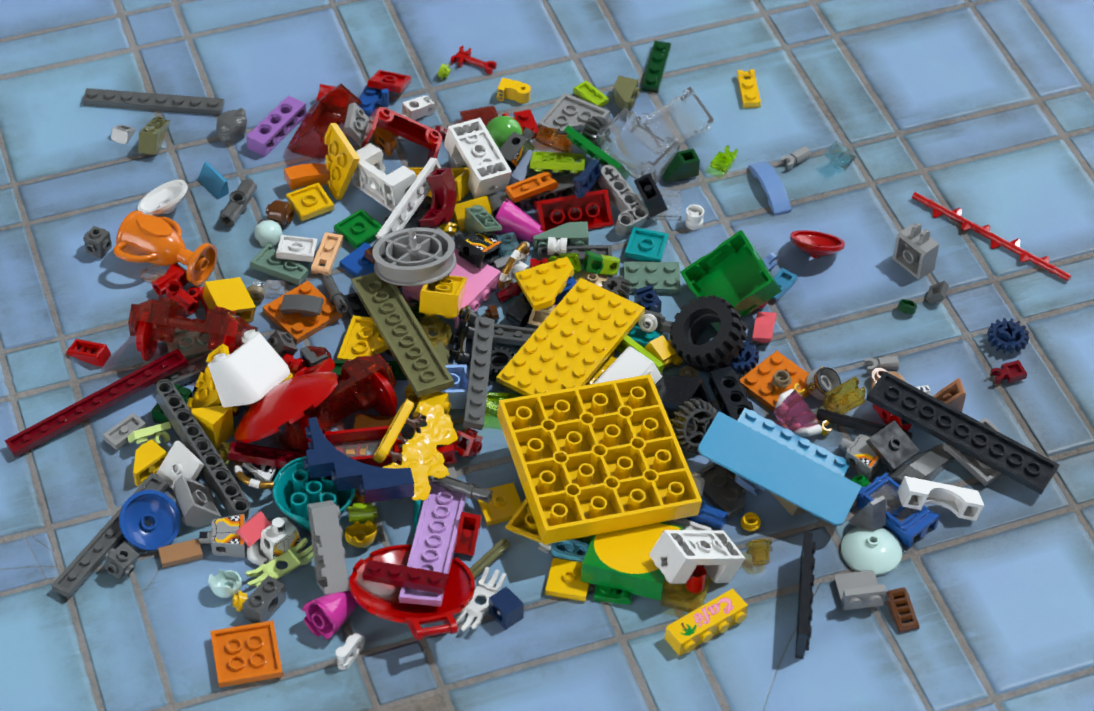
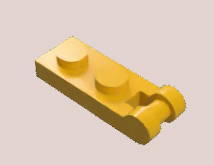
(748, 89)

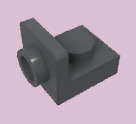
(310, 357)

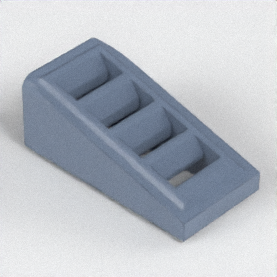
(521, 170)

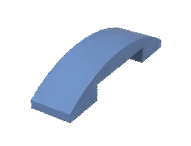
(772, 186)

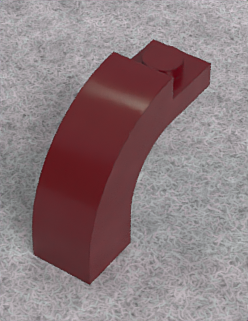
(443, 198)

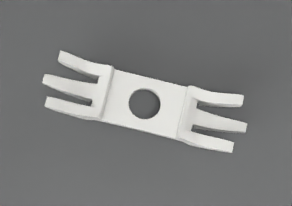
(482, 590)

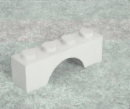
(961, 501)

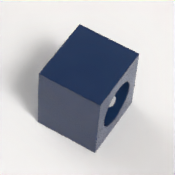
(506, 608)

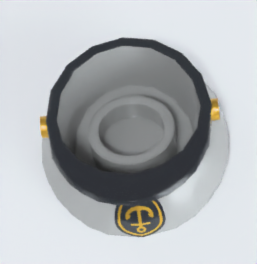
(821, 381)

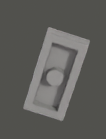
(118, 434)

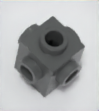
(97, 242)
(282, 343)
(121, 560)

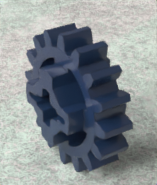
(1008, 336)
(746, 359)

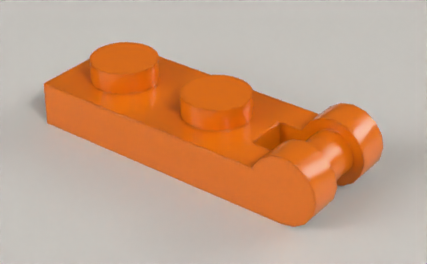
(531, 186)

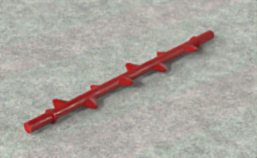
(996, 241)

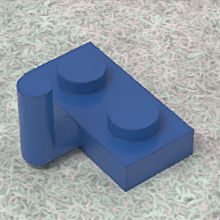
(371, 99)

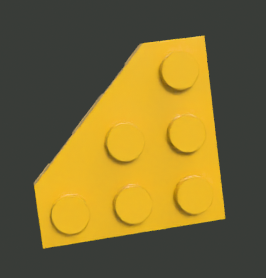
(340, 161)
(544, 282)
(361, 339)
(206, 392)

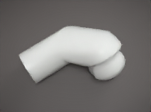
(253, 555)

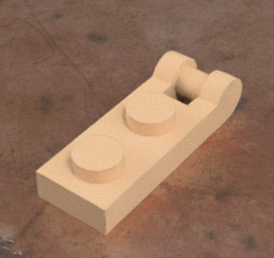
(327, 254)

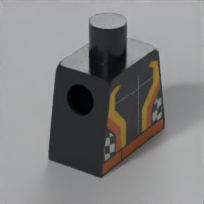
(478, 248)

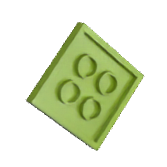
(558, 161)

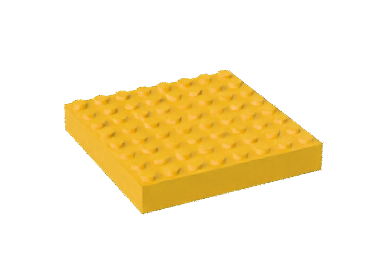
(598, 458)

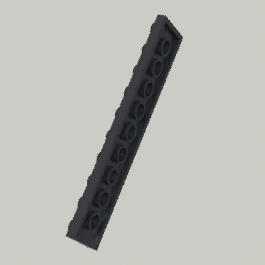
(963, 432)

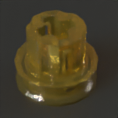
(759, 551)

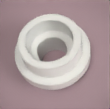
(648, 318)

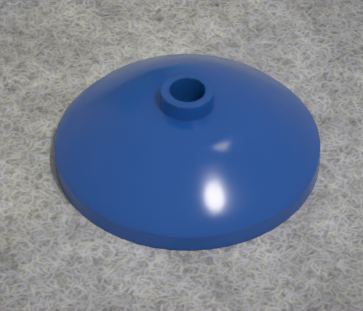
(156, 508)

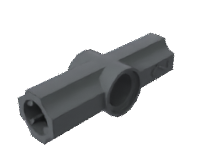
(238, 202)

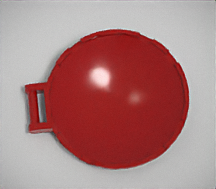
(287, 402)
(383, 599)

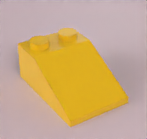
(443, 296)

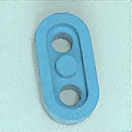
(571, 550)

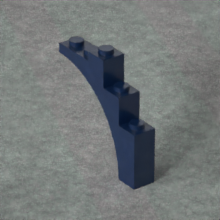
(373, 481)

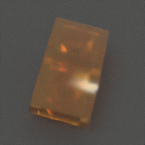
(551, 139)

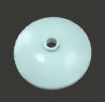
(864, 555)

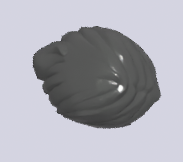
(231, 125)

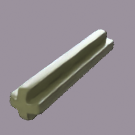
(489, 557)

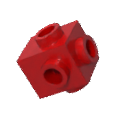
(468, 443)

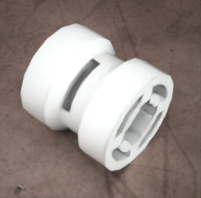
(694, 217)
(556, 246)

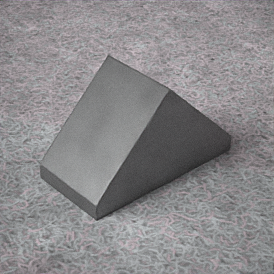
(872, 515)

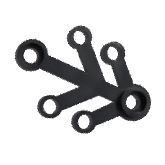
(466, 316)

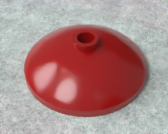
(816, 243)

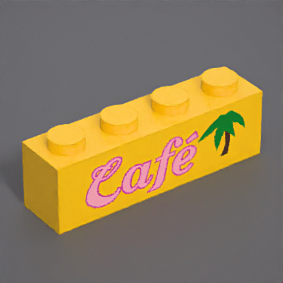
(706, 622)

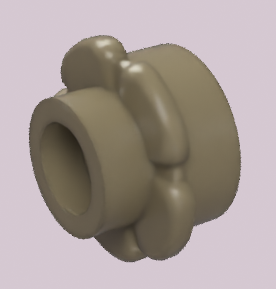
(781, 379)

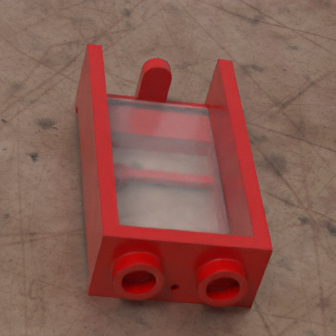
(362, 444)

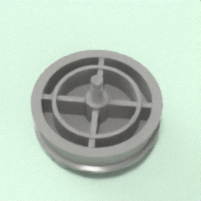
(414, 256)

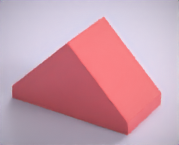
(251, 529)

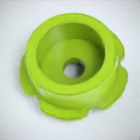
(444, 71)

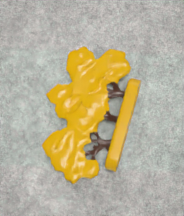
(420, 451)

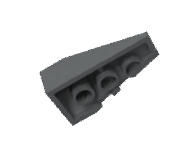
(924, 465)

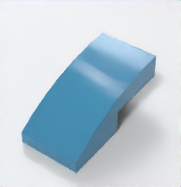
(785, 280)

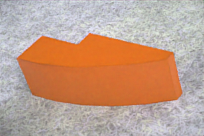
(306, 175)

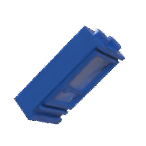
(900, 520)

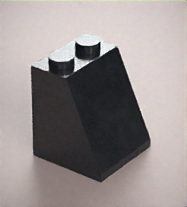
(677, 389)

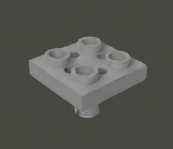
(356, 124)

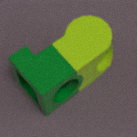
(600, 263)

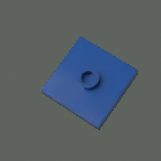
(356, 263)

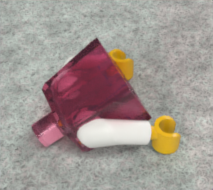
(797, 416)

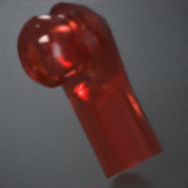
(319, 351)

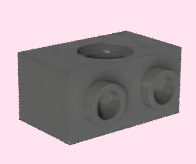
(264, 600)

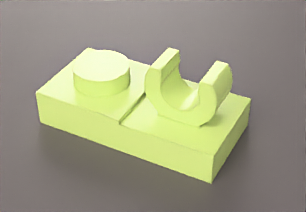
(142, 435)

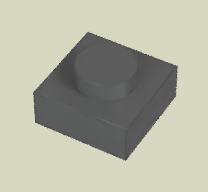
(937, 292)

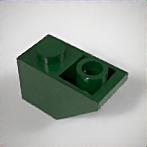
(683, 166)

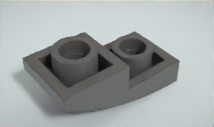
(303, 304)

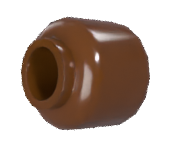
(280, 212)

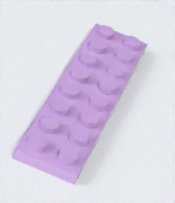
(434, 540)

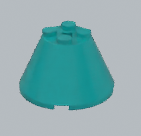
(295, 490)

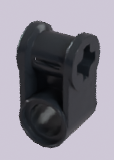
(519, 312)

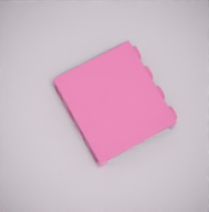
(478, 289)

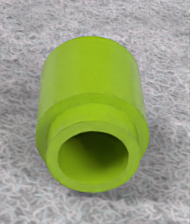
(362, 512)

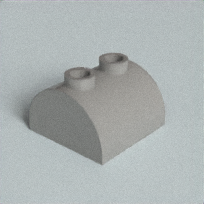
(195, 502)

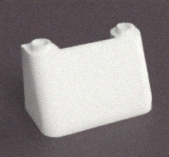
(248, 371)

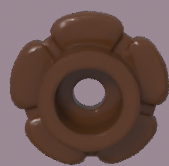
(492, 312)

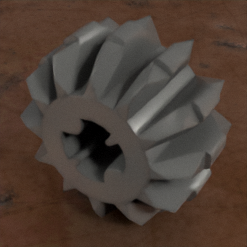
(593, 127)
(617, 285)

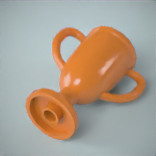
(154, 241)

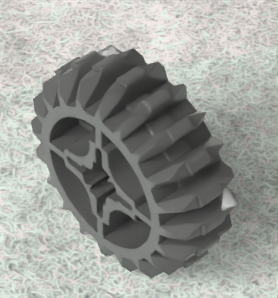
(688, 426)

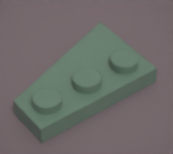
(284, 269)

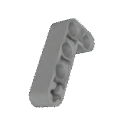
(624, 200)

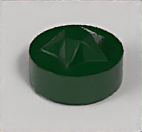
(907, 306)

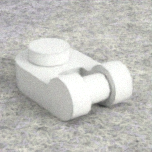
(349, 652)

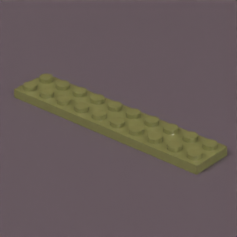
(403, 335)

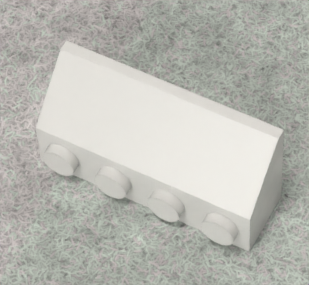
(628, 365)

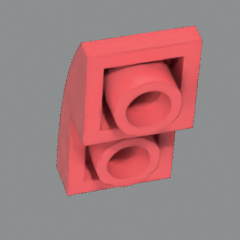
(764, 327)

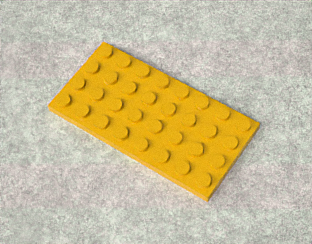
(571, 341)

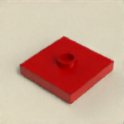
(388, 80)

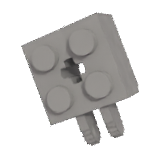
(916, 250)

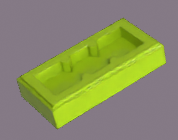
(590, 94)

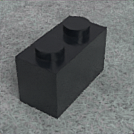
(650, 195)

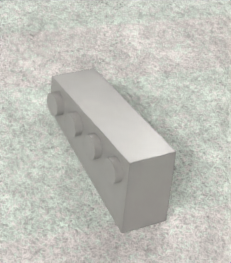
(328, 547)

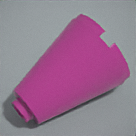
(517, 221)
(329, 613)

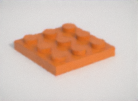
(297, 325)
(759, 380)
(246, 654)

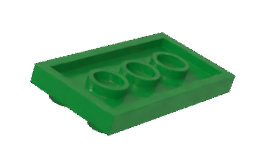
(594, 151)

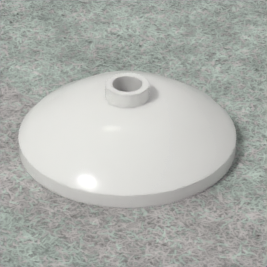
(163, 198)

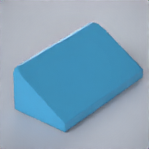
(213, 181)

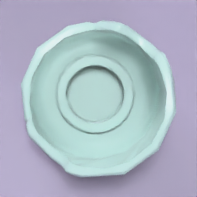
(267, 232)
(225, 583)

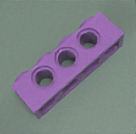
(276, 126)

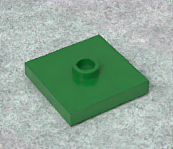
(358, 228)

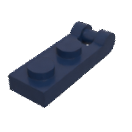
(586, 179)

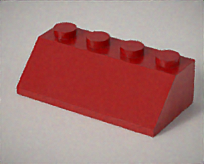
(558, 211)

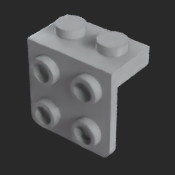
(859, 590)

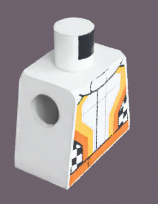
(278, 538)

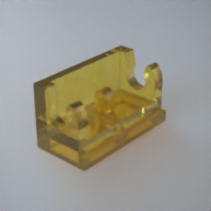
(845, 397)

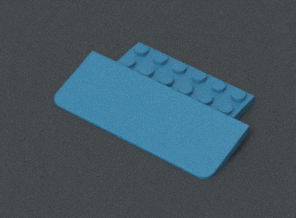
(782, 464)

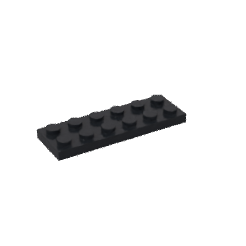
(805, 596)

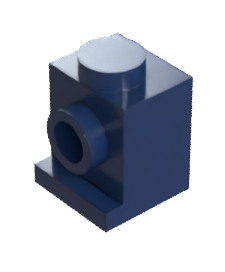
(648, 298)

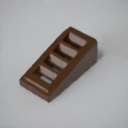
(901, 597)

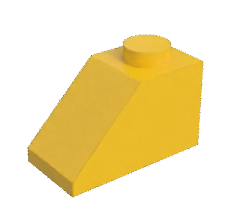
(147, 461)

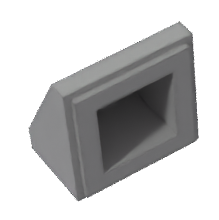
(122, 133)

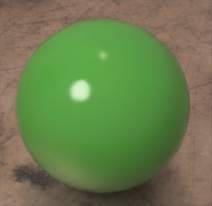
(501, 128)

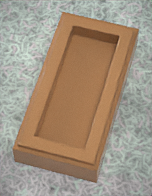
(180, 553)

